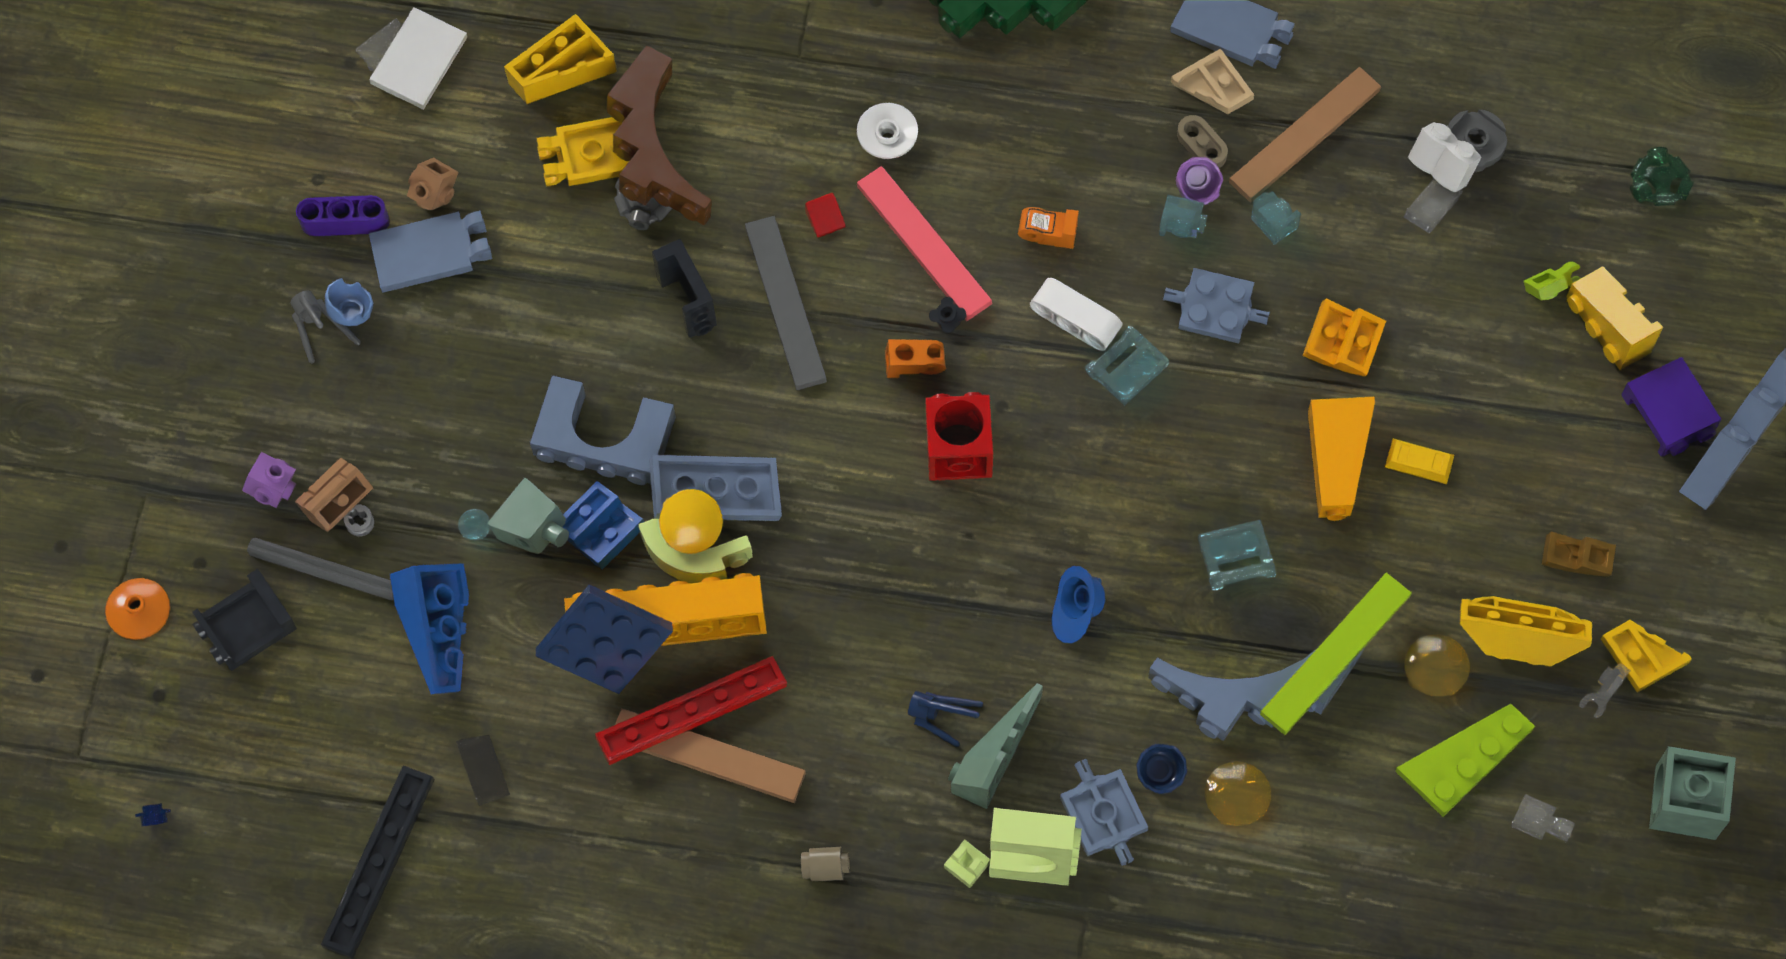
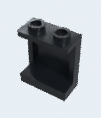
(673, 265)
(244, 622)

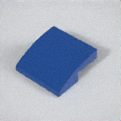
(600, 525)

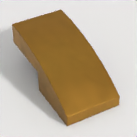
(1578, 556)

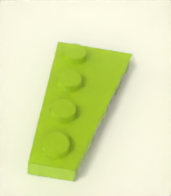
(1462, 761)

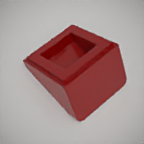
(824, 215)

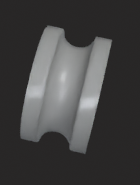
(355, 529)

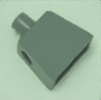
(529, 520)

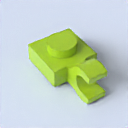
(1550, 282)

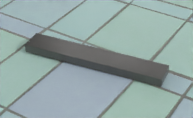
(785, 303)

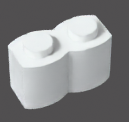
(1444, 156)

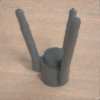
(309, 309)

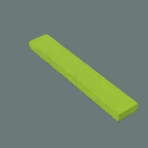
(1335, 653)

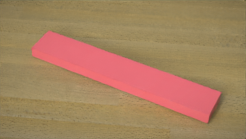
(924, 242)

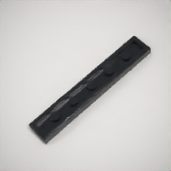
(377, 862)

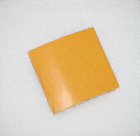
(1344, 338)

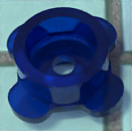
(153, 815)

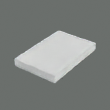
(418, 58)

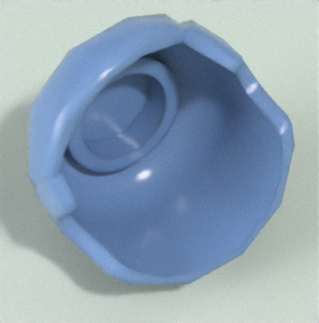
(348, 303)

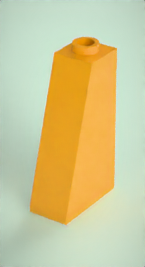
(1338, 447)

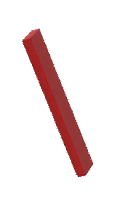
(690, 710)

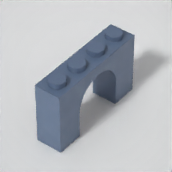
(556, 436)

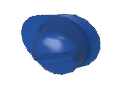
(1077, 602)

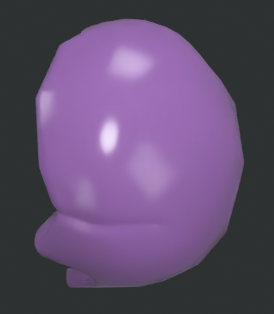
(1199, 180)

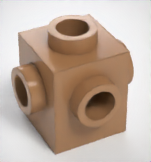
(432, 184)

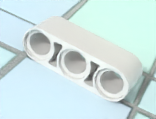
(1076, 314)

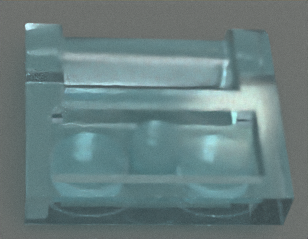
(1134, 371)
(1233, 545)

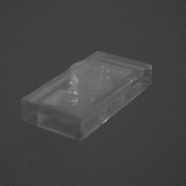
(1431, 206)

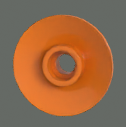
(145, 619)

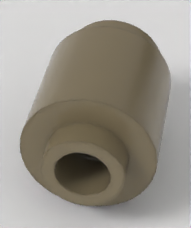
(825, 864)

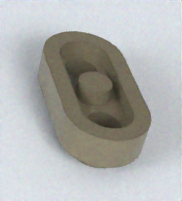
(1205, 142)

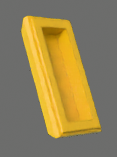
(1419, 461)

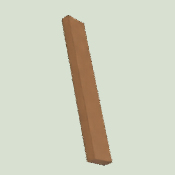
(1304, 134)
(728, 762)

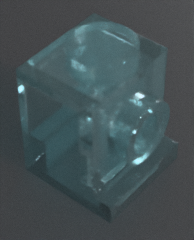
(1274, 216)
(1182, 217)

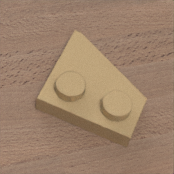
(1215, 83)

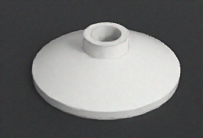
(887, 119)

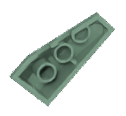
(987, 761)

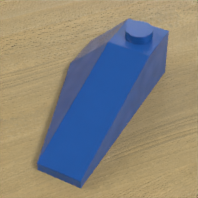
(431, 611)

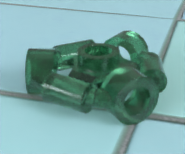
(1660, 178)

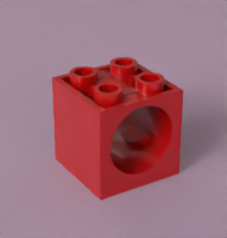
(959, 461)

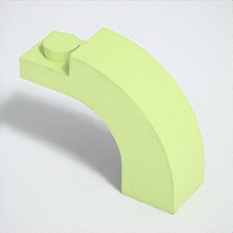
(696, 566)

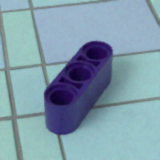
(331, 207)

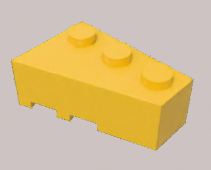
(560, 62)
(1613, 318)

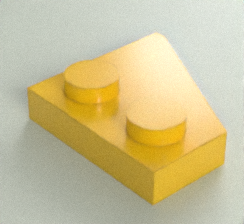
(1643, 654)

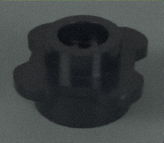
(947, 324)

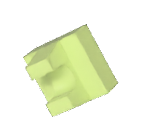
(967, 863)

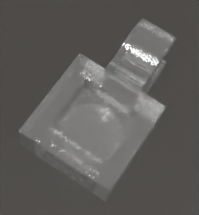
(1610, 683)
(1537, 818)

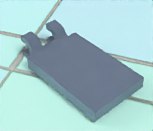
(1234, 27)
(428, 250)

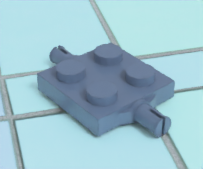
(1216, 305)
(1104, 812)

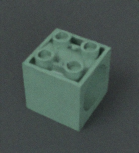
(1692, 793)

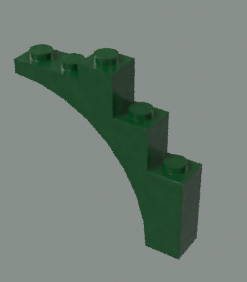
(963, 15)

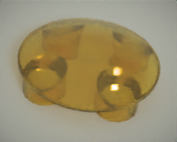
(1437, 665)
(1237, 793)

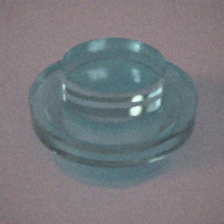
(474, 524)

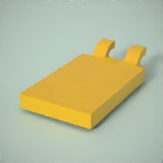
(582, 153)

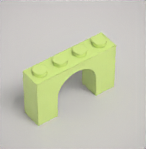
(1034, 846)

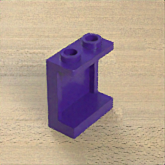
(1673, 406)

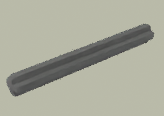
(320, 568)

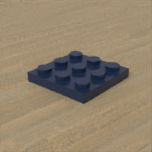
(604, 639)

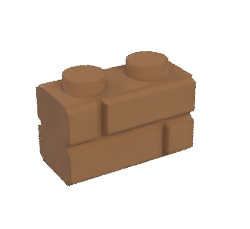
(334, 494)

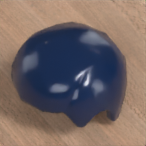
(1161, 768)

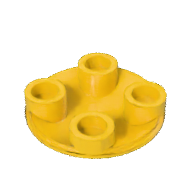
(690, 521)

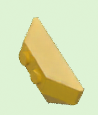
(1524, 630)

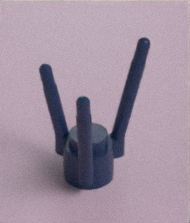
(926, 706)

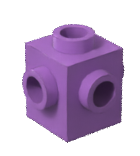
(270, 480)

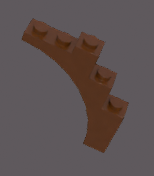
(649, 170)

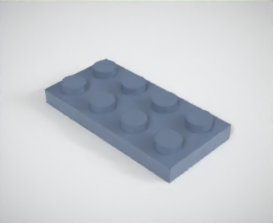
(740, 485)

